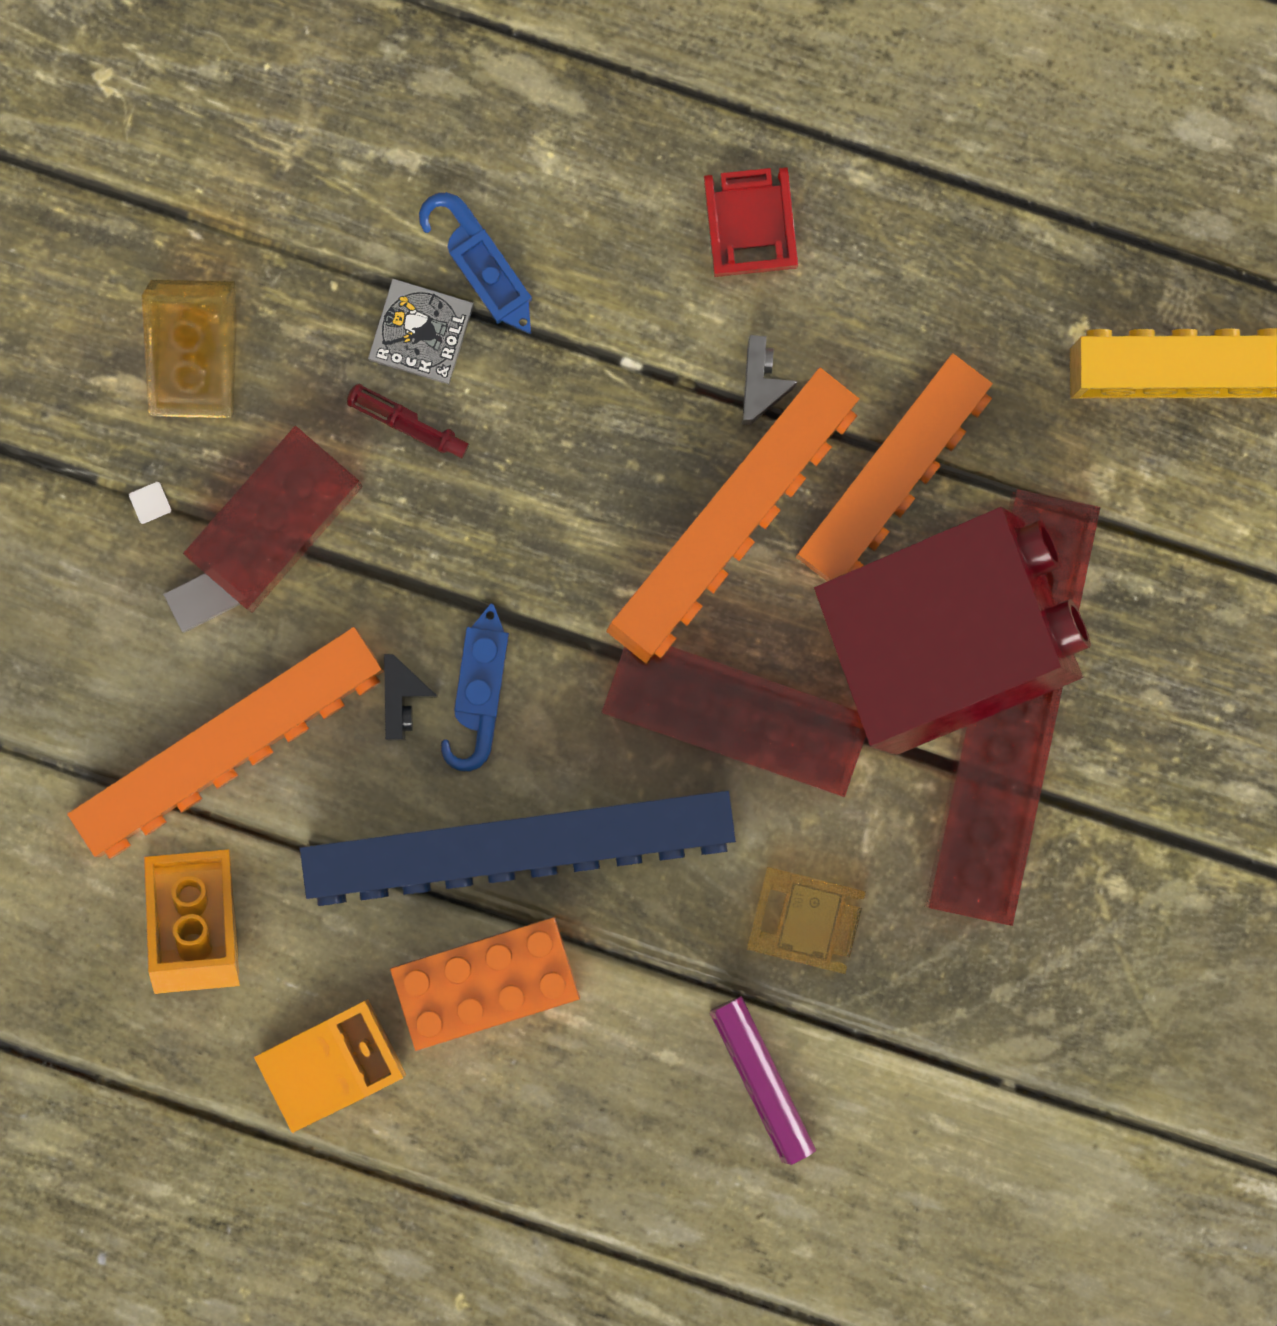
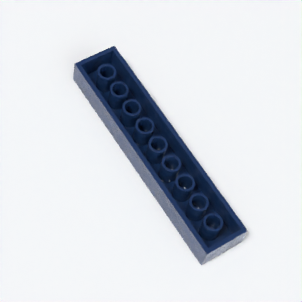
(517, 845)

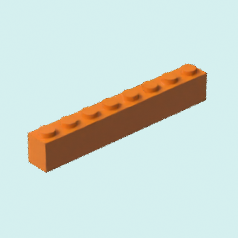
(733, 515)
(226, 743)

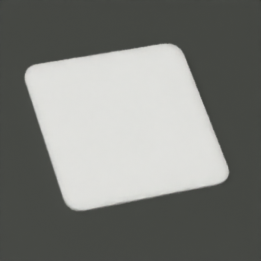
(150, 502)

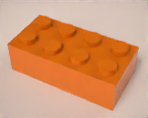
(485, 983)

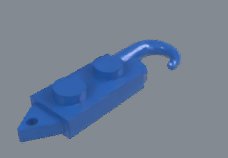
(482, 263)
(479, 688)

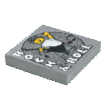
(421, 331)

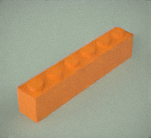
(895, 470)

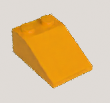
(191, 922)

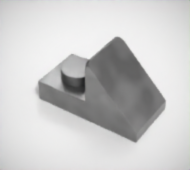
(760, 392)

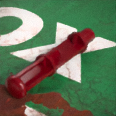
(406, 421)

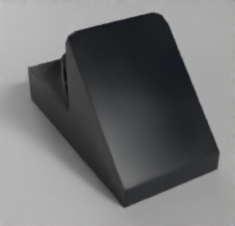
(400, 684)

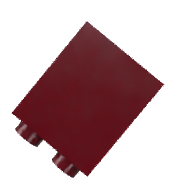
(953, 630)

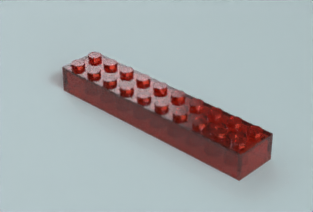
(1006, 755)

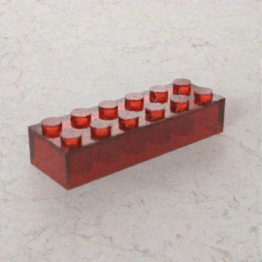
(739, 717)

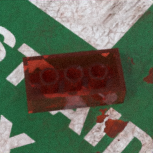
(273, 519)

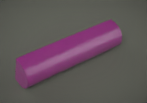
(762, 1081)

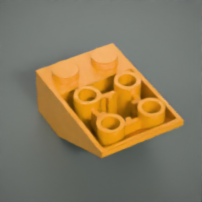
(330, 1066)

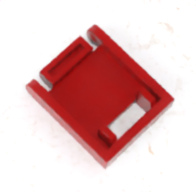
(750, 216)

